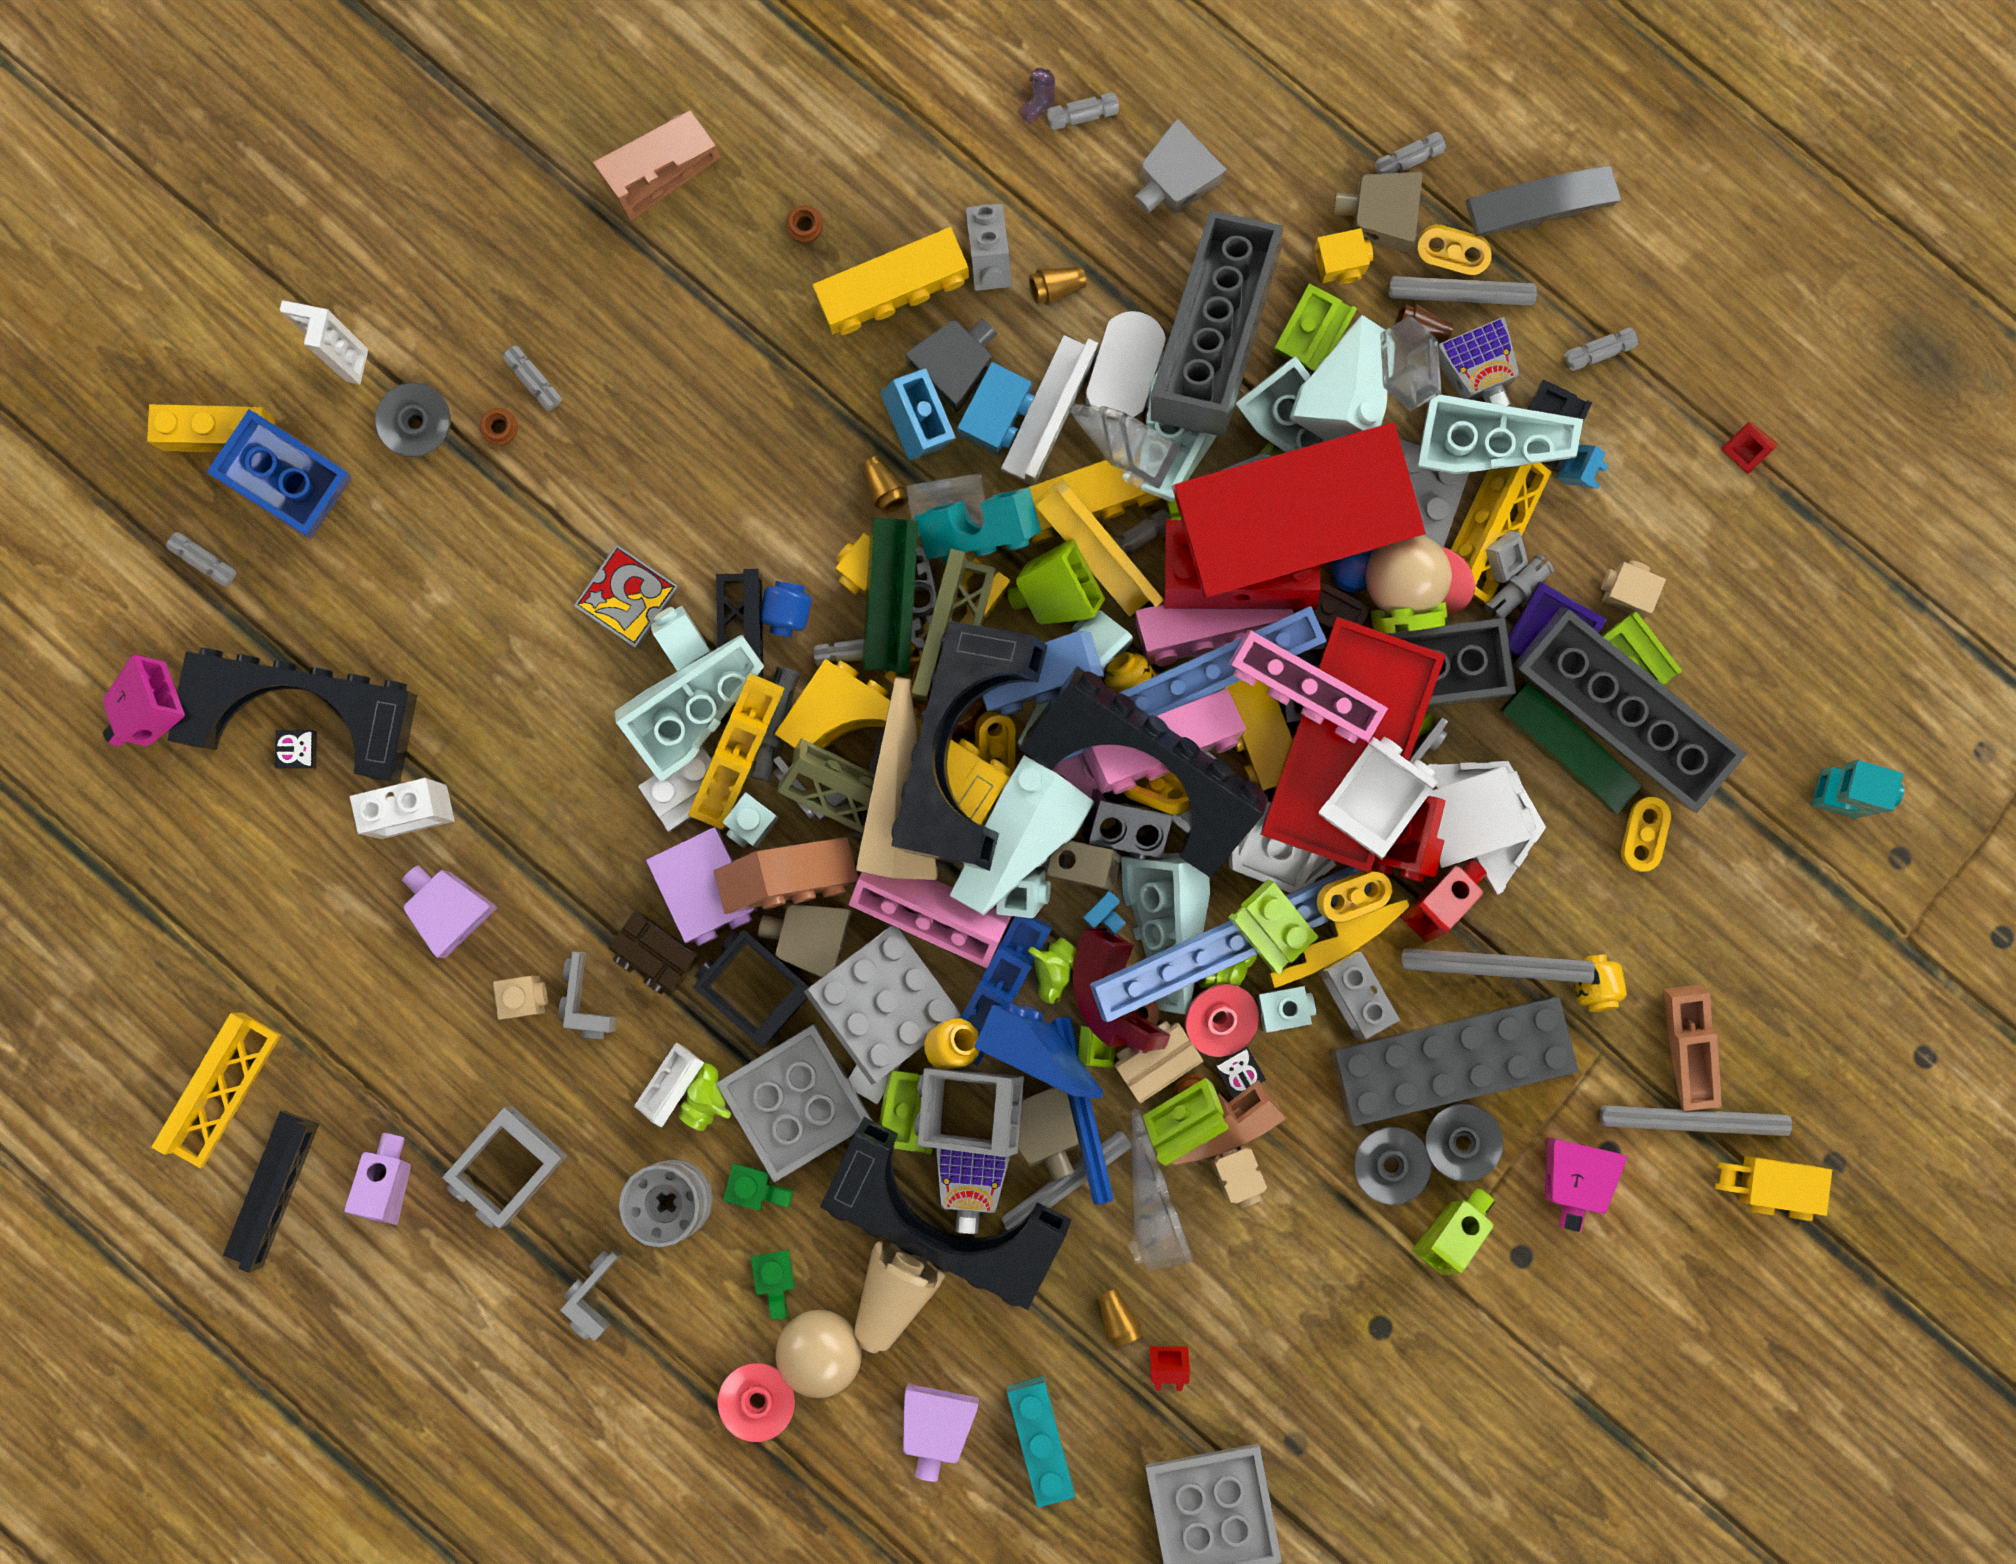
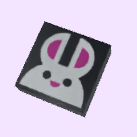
(295, 749)
(1239, 1071)

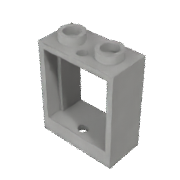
(1349, 987)
(1006, 1112)
(530, 1138)

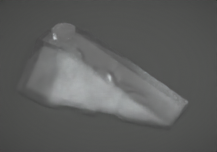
(1127, 444)
(1154, 1220)

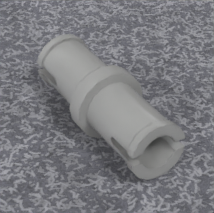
(1519, 587)

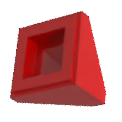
(1749, 447)

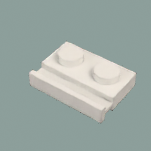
(676, 793)

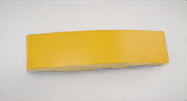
(736, 751)
(1346, 939)

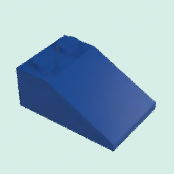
(279, 474)
(1035, 1047)

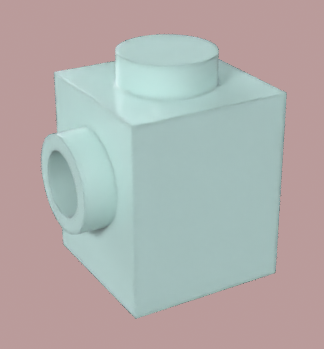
(678, 637)
(749, 822)
(1027, 897)
(1285, 1008)

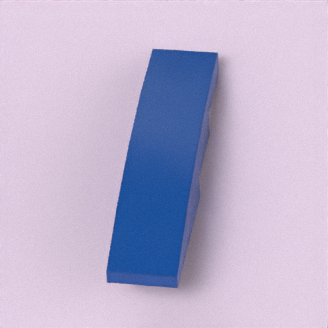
(1006, 970)

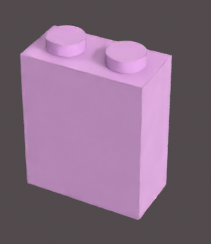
(691, 889)

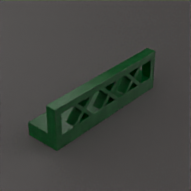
(890, 594)

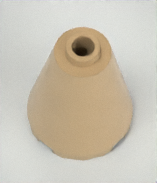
(892, 1295)

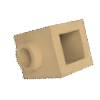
(1632, 588)
(520, 997)

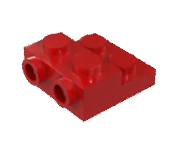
(1417, 847)

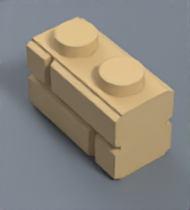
(1155, 1070)
(1239, 1176)

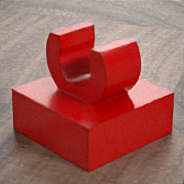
(1169, 1366)

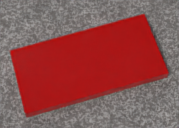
(1298, 509)
(1319, 759)

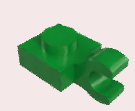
(751, 1187)
(773, 1276)

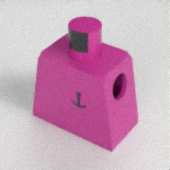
(141, 703)
(1580, 1179)

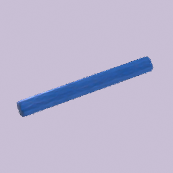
(1087, 1129)

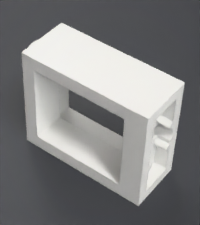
(412, 808)

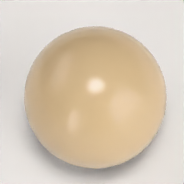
(1409, 575)
(818, 1354)

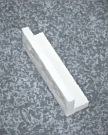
(328, 339)
(1049, 409)

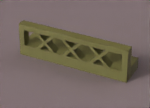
(943, 614)
(837, 776)

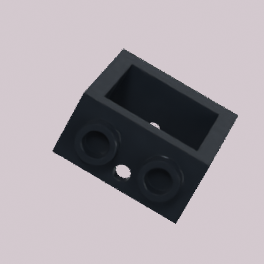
(780, 1016)

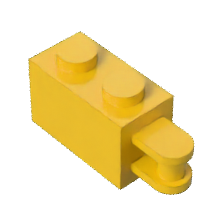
(1779, 1185)

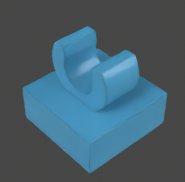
(1584, 467)
(1104, 912)

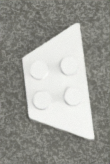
(1277, 861)
(1502, 862)

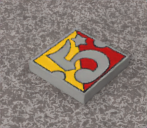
(626, 596)

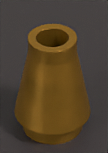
(1055, 283)
(885, 487)
(1118, 1319)

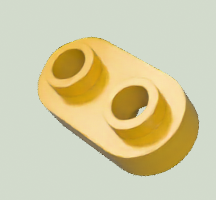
(1452, 252)
(996, 743)
(1161, 794)
(1648, 836)
(1351, 896)

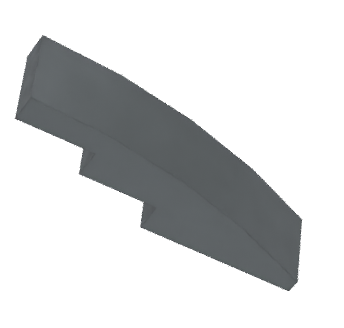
(1542, 201)

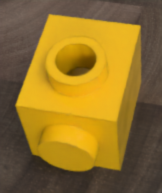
(1343, 256)
(854, 565)

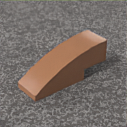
(1693, 1047)
(1247, 1116)

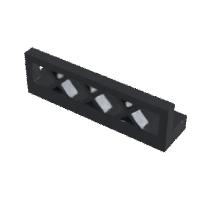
(752, 605)
(270, 1190)

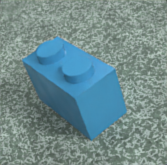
(995, 409)
(917, 414)

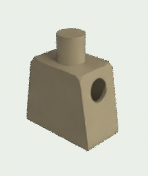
(1384, 208)
(1093, 867)
(808, 936)
(1048, 1132)

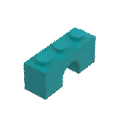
(1007, 517)
(1858, 789)
(1040, 1441)

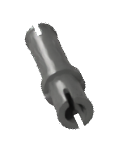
(763, 762)

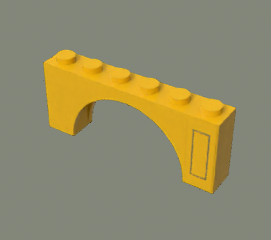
(840, 704)

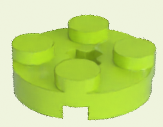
(1405, 619)

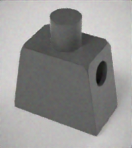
(954, 359)

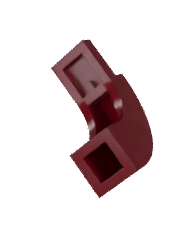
(1096, 957)

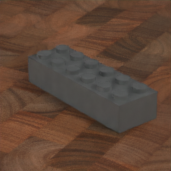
(1216, 323)
(1473, 670)
(1629, 709)
(1454, 1060)

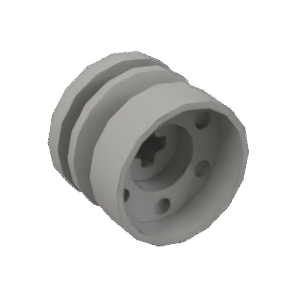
(645, 1196)

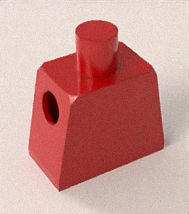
(1445, 901)

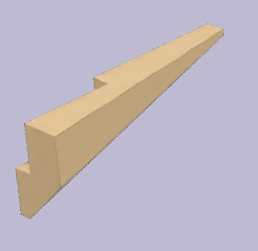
(892, 772)

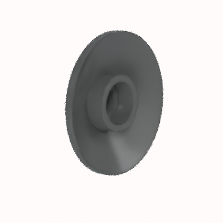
(398, 410)
(1478, 1128)
(1411, 1171)

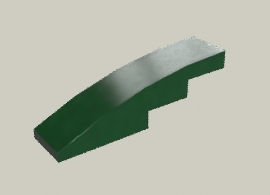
(1570, 748)

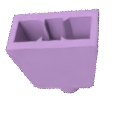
(444, 909)
(379, 1198)
(936, 1427)

